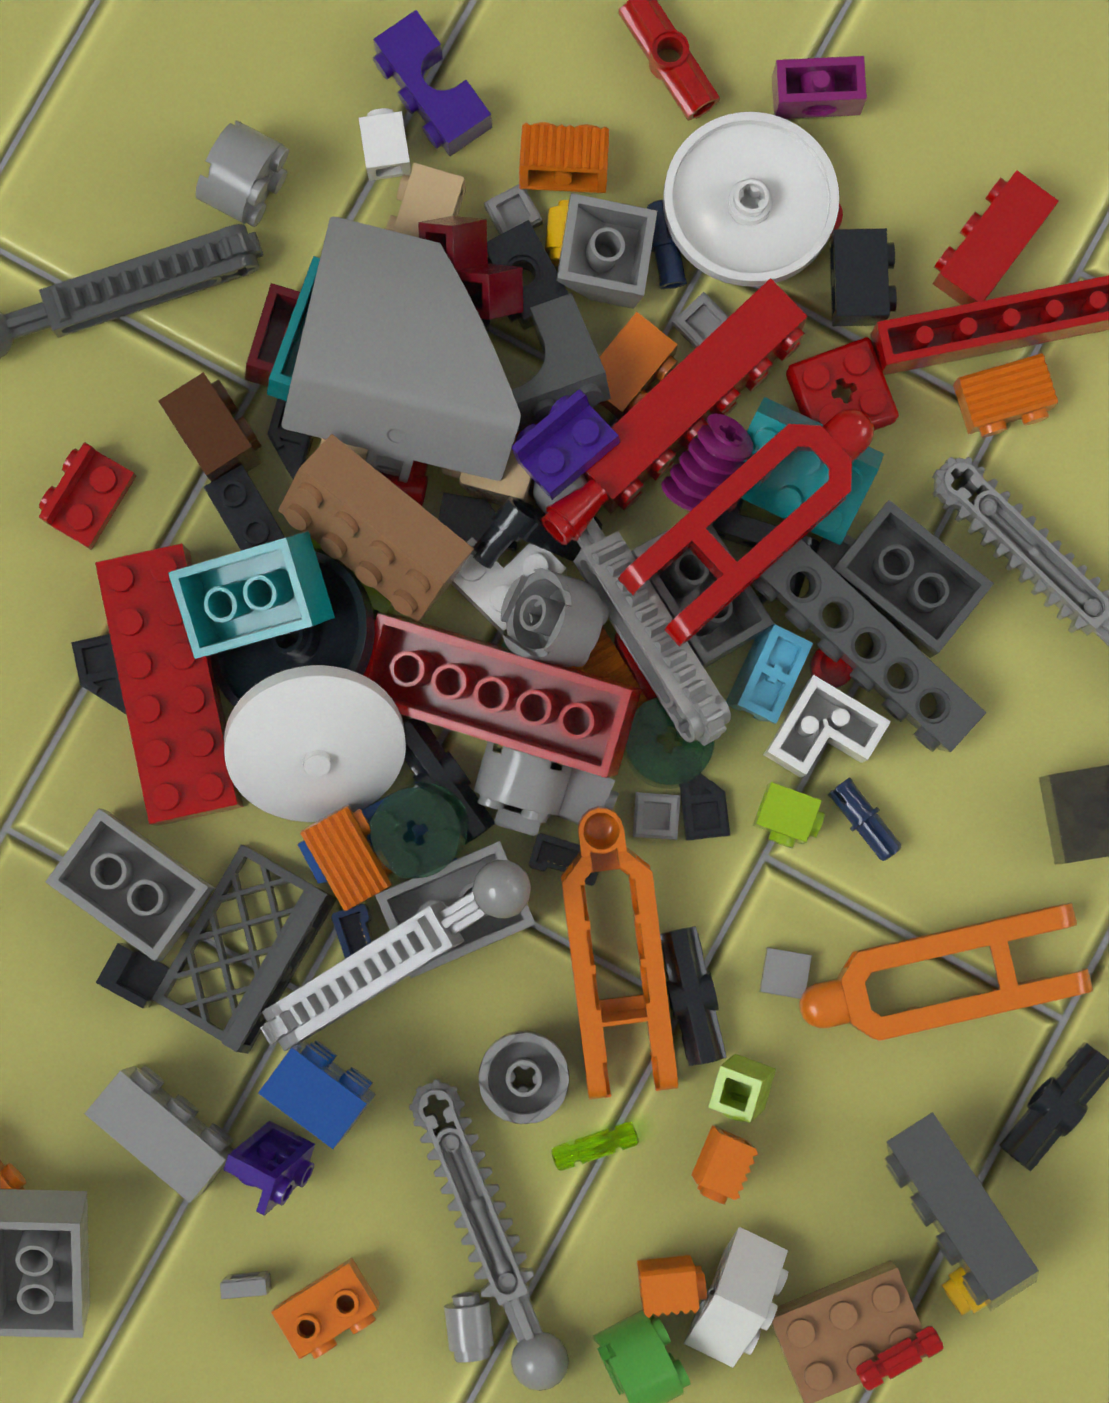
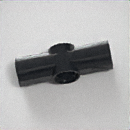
(439, 767)
(692, 996)
(1057, 1106)

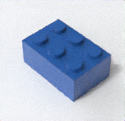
(318, 1092)

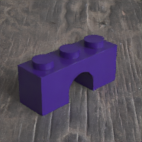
(450, 115)

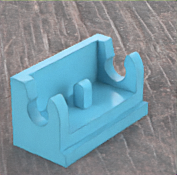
(769, 673)

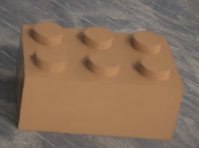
(843, 1326)

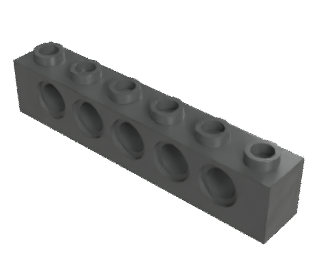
(954, 711)

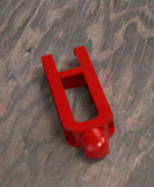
(836, 445)

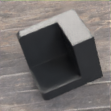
(132, 975)

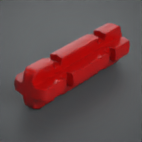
(899, 1358)

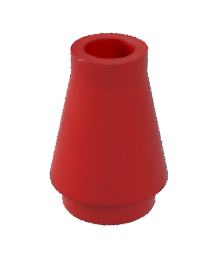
(573, 513)

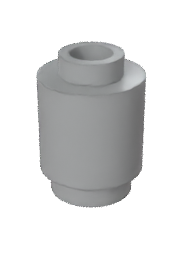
(469, 1327)

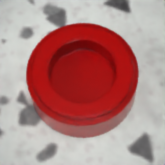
(828, 670)

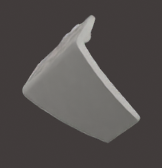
(399, 359)

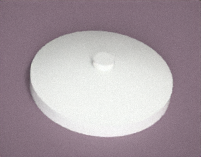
(750, 198)
(314, 742)

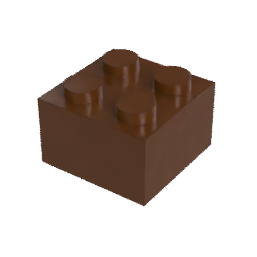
(206, 424)

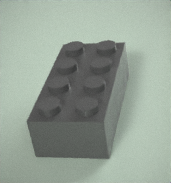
(961, 1211)

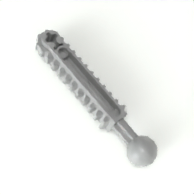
(1024, 547)
(640, 621)
(497, 891)
(538, 1357)

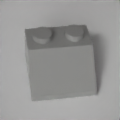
(606, 250)

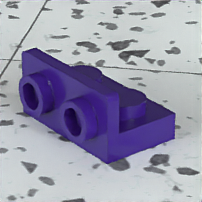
(564, 443)
(272, 1162)

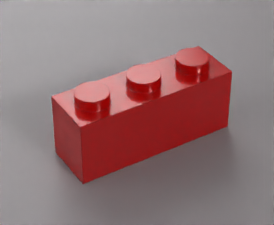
(993, 239)

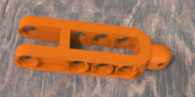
(605, 849)
(847, 999)

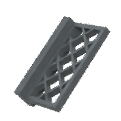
(276, 969)

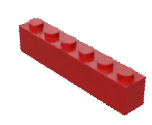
(992, 325)

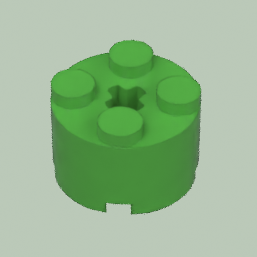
(639, 1362)

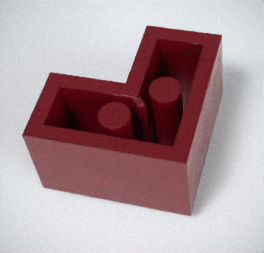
(492, 287)

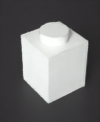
(384, 144)

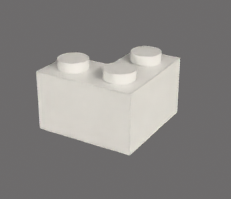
(488, 587)
(820, 717)
(739, 1298)

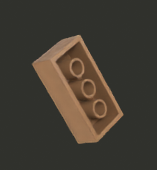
(374, 528)

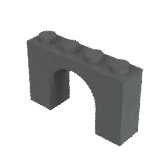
(568, 364)

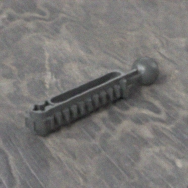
(136, 284)

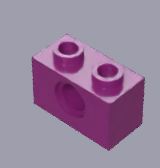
(819, 87)

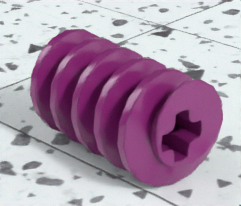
(709, 462)

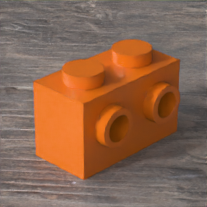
(327, 1309)

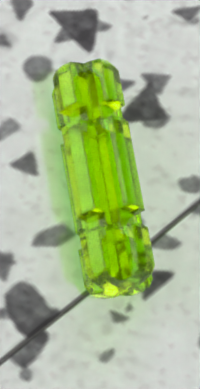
(594, 1146)

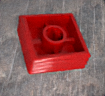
(855, 369)

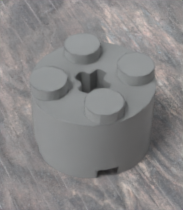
(242, 173)
(553, 618)
(521, 782)
(523, 1103)

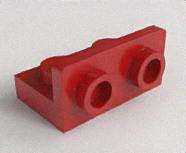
(85, 495)

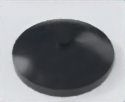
(337, 642)

